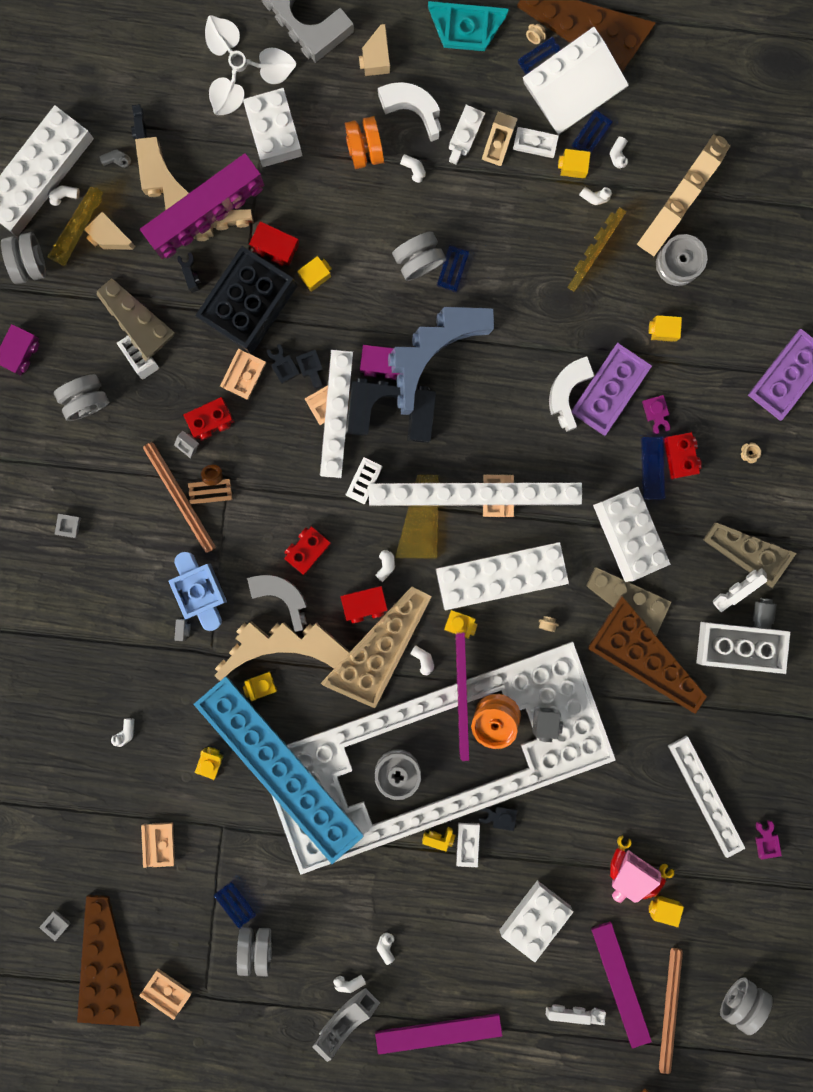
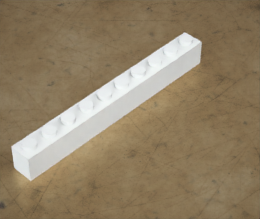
(474, 494)

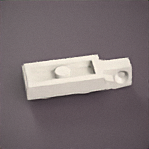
(465, 133)
(741, 590)
(577, 1015)

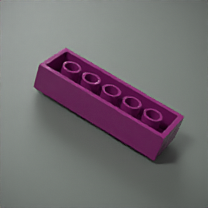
(203, 207)

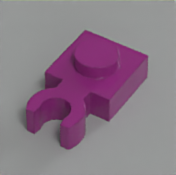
(656, 410)
(767, 843)

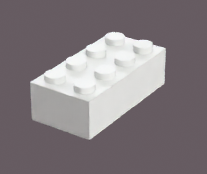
(631, 534)
(743, 647)

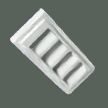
(142, 368)
(371, 464)

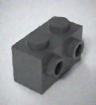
(546, 724)

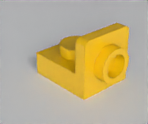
(460, 623)
(259, 686)
(209, 762)
(434, 839)

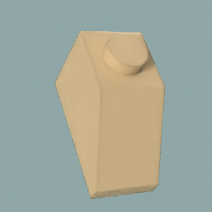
(375, 54)
(499, 138)
(107, 234)

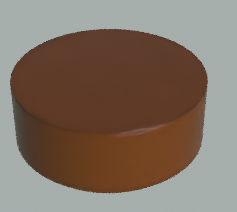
(212, 474)

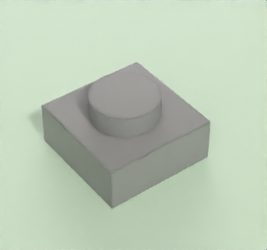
(186, 444)
(67, 525)
(182, 630)
(55, 925)

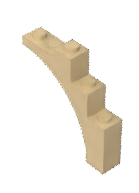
(157, 179)
(684, 194)
(255, 642)

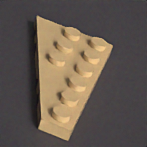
(373, 660)

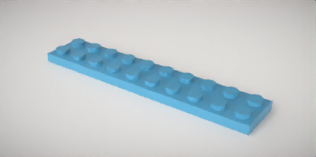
(279, 770)

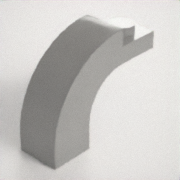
(284, 589)
(343, 1022)

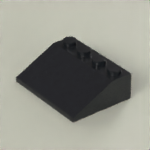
(247, 299)

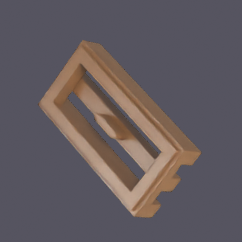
(192, 493)

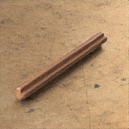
(179, 497)
(670, 1010)

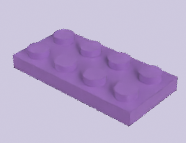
(786, 377)
(611, 389)

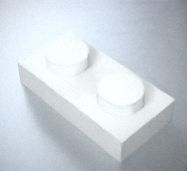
(535, 142)
(468, 844)

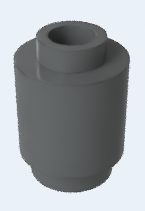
(764, 613)

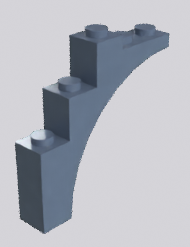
(410, 361)

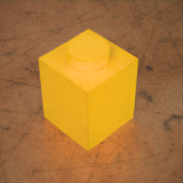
(574, 163)
(315, 273)
(665, 328)
(666, 911)

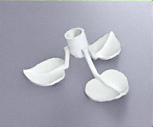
(226, 95)

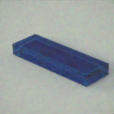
(653, 468)

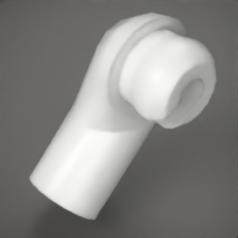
(616, 153)
(416, 166)
(596, 197)
(425, 658)

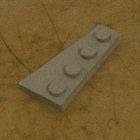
(141, 325)
(750, 552)
(646, 604)

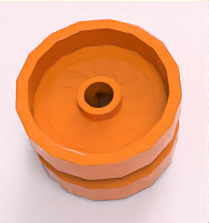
(364, 142)
(496, 721)

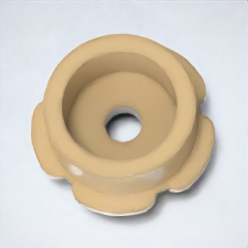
(536, 33)
(756, 452)
(548, 624)

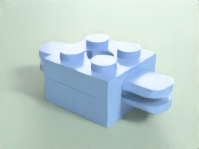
(197, 591)

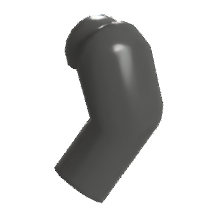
(117, 157)

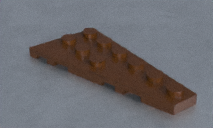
(573, 18)
(636, 650)
(104, 976)

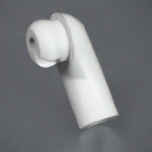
(62, 191)
(388, 565)
(125, 735)
(384, 947)
(348, 986)

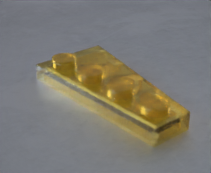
(68, 239)
(593, 251)
(420, 528)

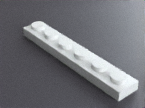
(336, 413)
(706, 796)

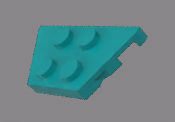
(466, 25)

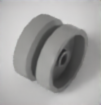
(419, 256)
(23, 258)
(692, 263)
(81, 397)
(402, 786)
(254, 951)
(746, 1006)

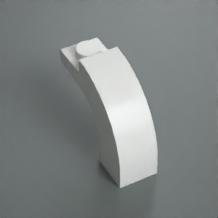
(411, 97)
(559, 395)

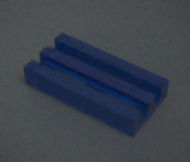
(550, 42)
(601, 118)
(447, 285)
(227, 908)

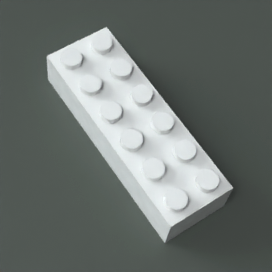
(40, 168)
(502, 576)

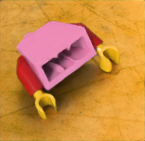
(635, 877)

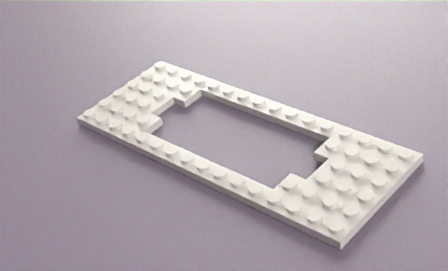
(543, 680)

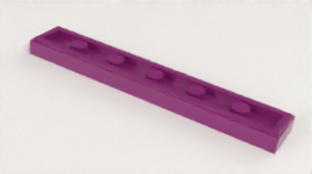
(462, 696)
(621, 985)
(438, 1033)

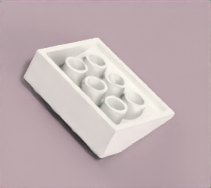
(575, 81)

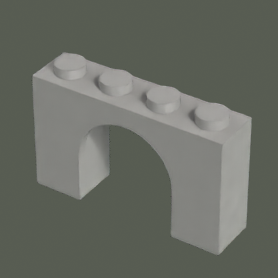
(315, 39)

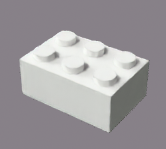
(272, 127)
(536, 921)

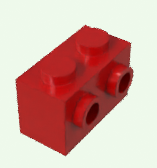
(274, 244)
(208, 419)
(682, 455)
(307, 550)
(364, 603)

